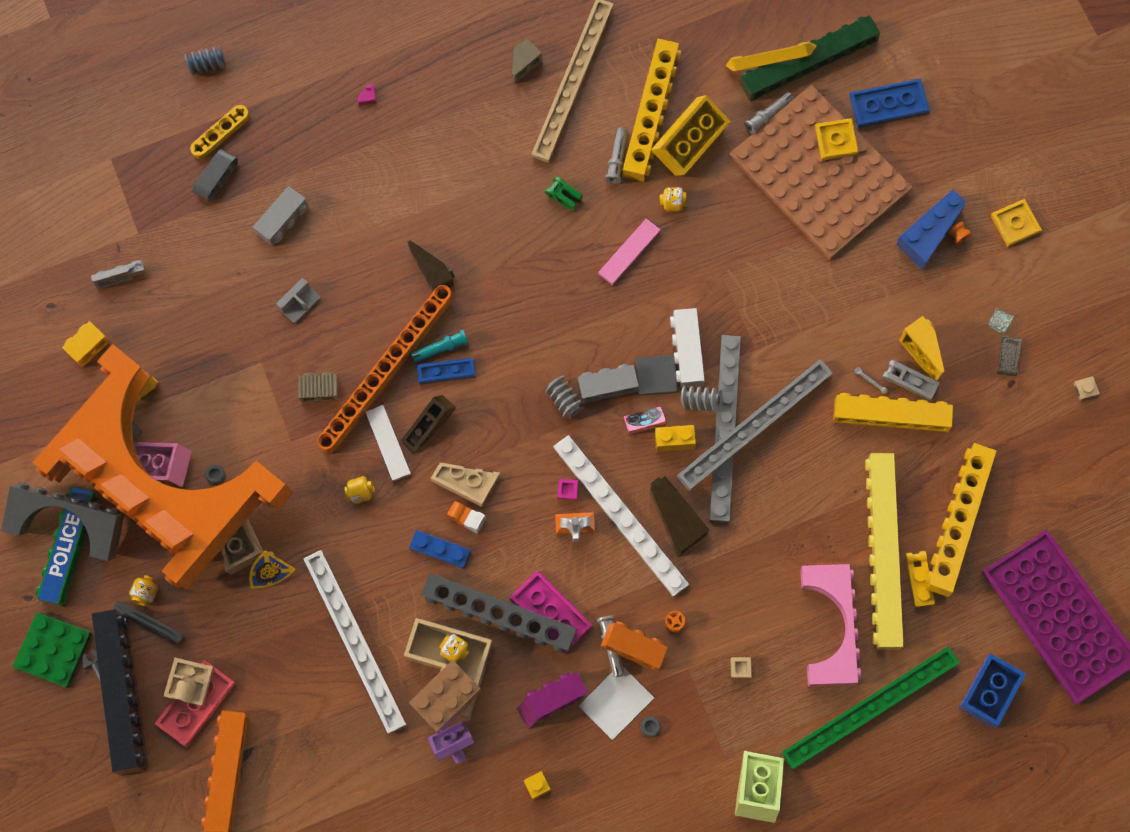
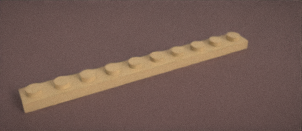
(572, 80)

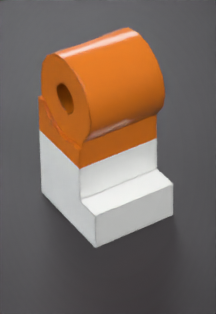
(466, 517)

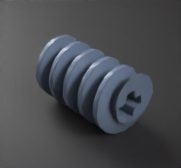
(205, 60)

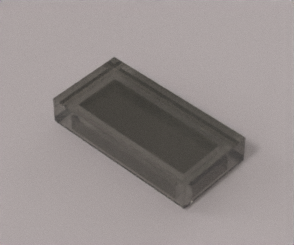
(1009, 356)

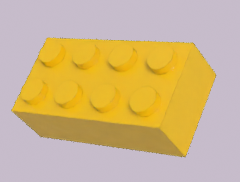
(690, 135)

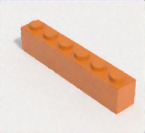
(226, 772)

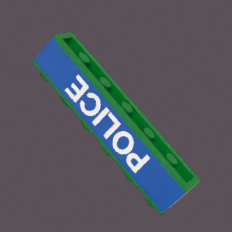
(64, 553)

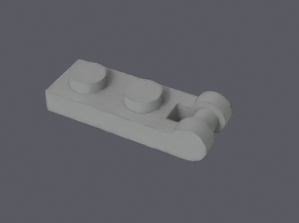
(911, 380)

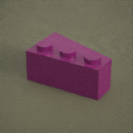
(551, 698)

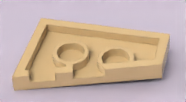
(465, 482)

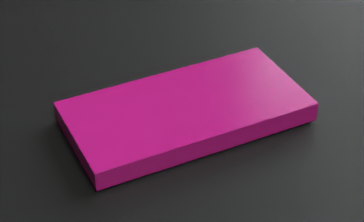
(543, 598)

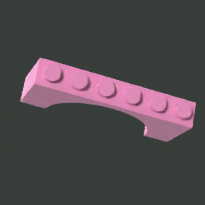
(836, 584)

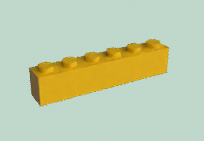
(893, 413)

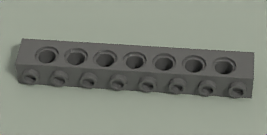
(436, 583)

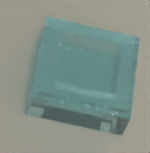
(1000, 320)

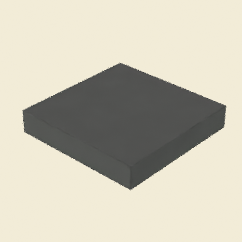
(656, 375)

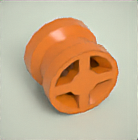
(959, 232)
(676, 618)

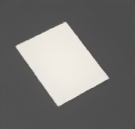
(616, 703)

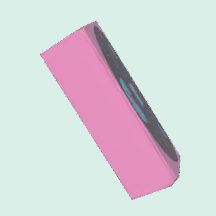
(644, 420)

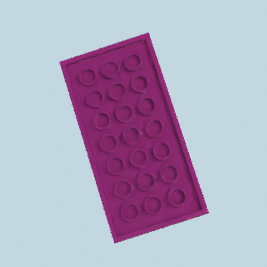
(1060, 616)

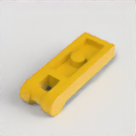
(917, 576)

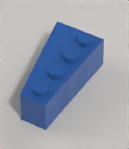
(927, 233)

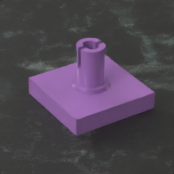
(451, 742)

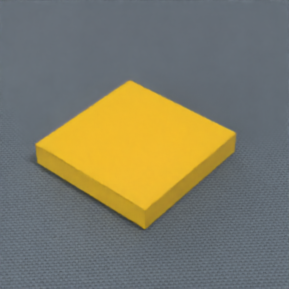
(836, 139)
(1016, 223)

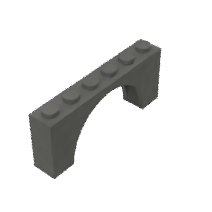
(101, 523)

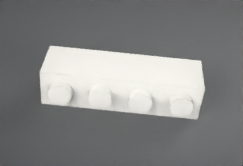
(688, 347)

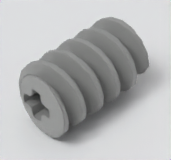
(563, 399)
(700, 400)

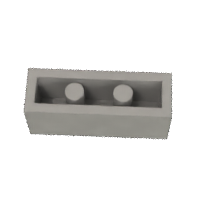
(280, 216)
(608, 383)

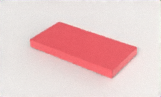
(185, 720)

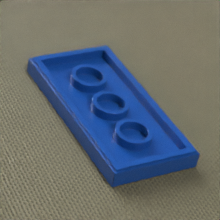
(889, 103)

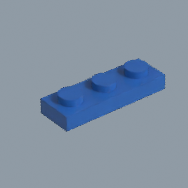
(439, 549)

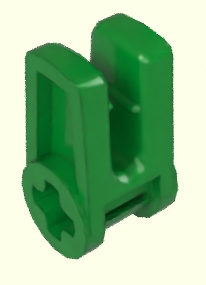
(559, 188)

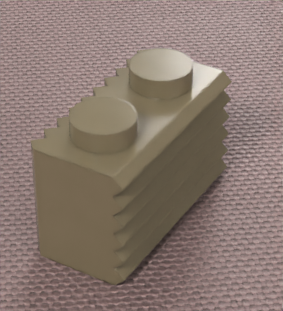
(318, 387)

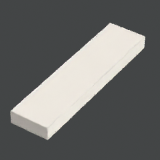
(388, 443)

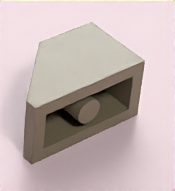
(525, 58)

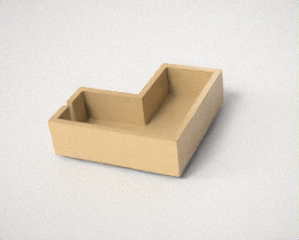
(424, 649)

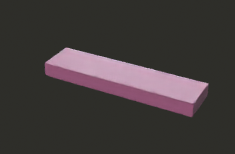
(629, 252)

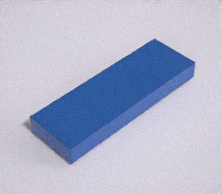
(446, 371)

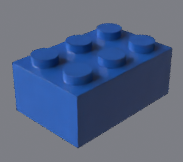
(992, 691)

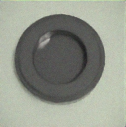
(215, 474)
(650, 726)

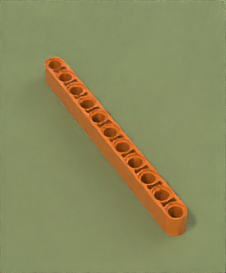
(385, 377)

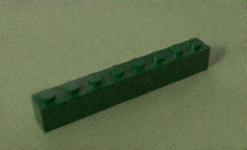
(828, 50)

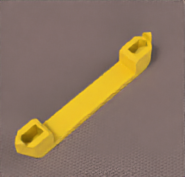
(801, 50)

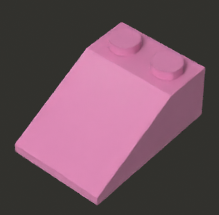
(164, 461)

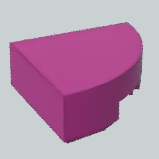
(367, 96)

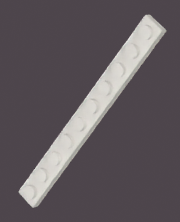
(621, 516)
(355, 642)

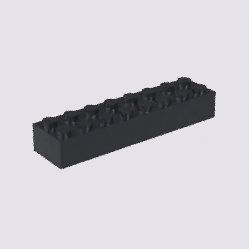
(119, 692)

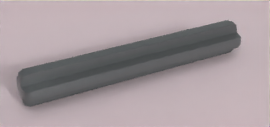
(149, 622)

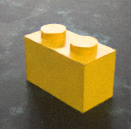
(85, 344)
(675, 438)

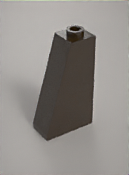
(678, 517)

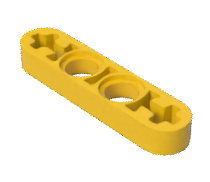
(222, 134)

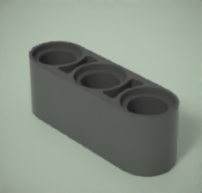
(215, 175)

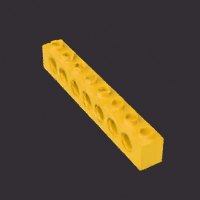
(663, 51)
(984, 458)

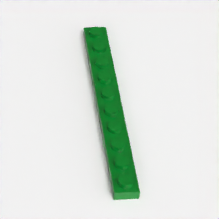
(870, 707)

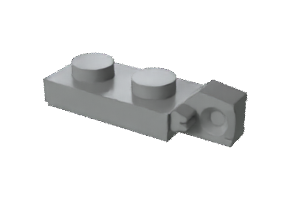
(118, 275)

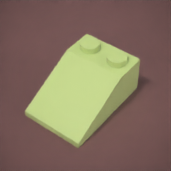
(759, 787)

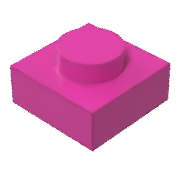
(567, 489)

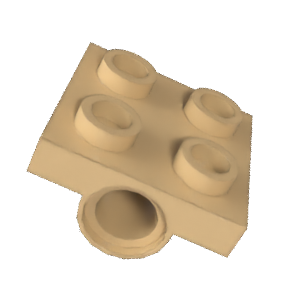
(188, 681)

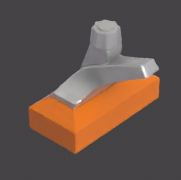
(575, 524)

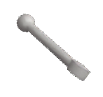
(858, 371)

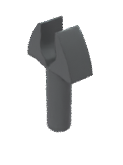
(87, 663)

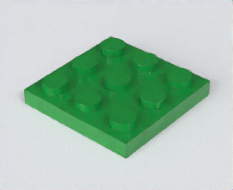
(52, 650)

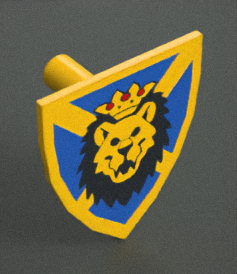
(268, 571)

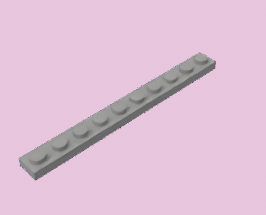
(725, 424)
(754, 425)

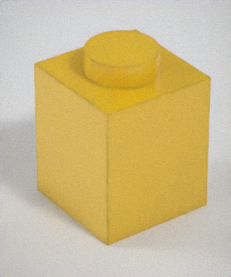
(537, 785)

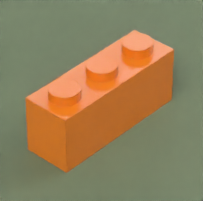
(634, 645)

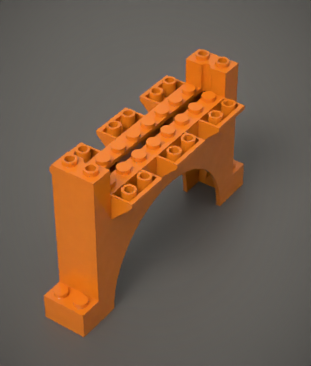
(102, 452)

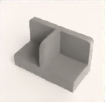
(298, 301)

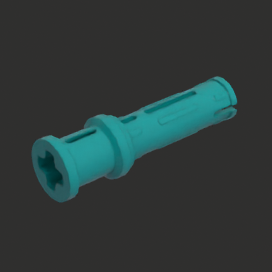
(449, 343)

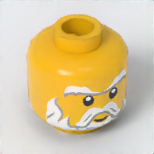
(673, 199)
(359, 490)
(143, 590)
(454, 648)

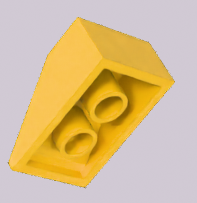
(923, 346)

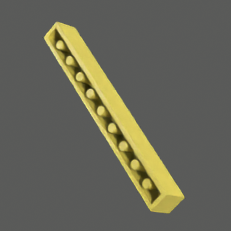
(884, 551)

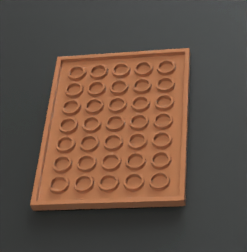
(825, 198)

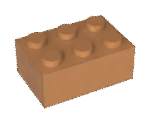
(445, 697)

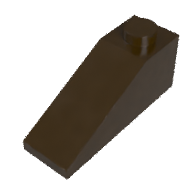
(431, 267)
(428, 422)

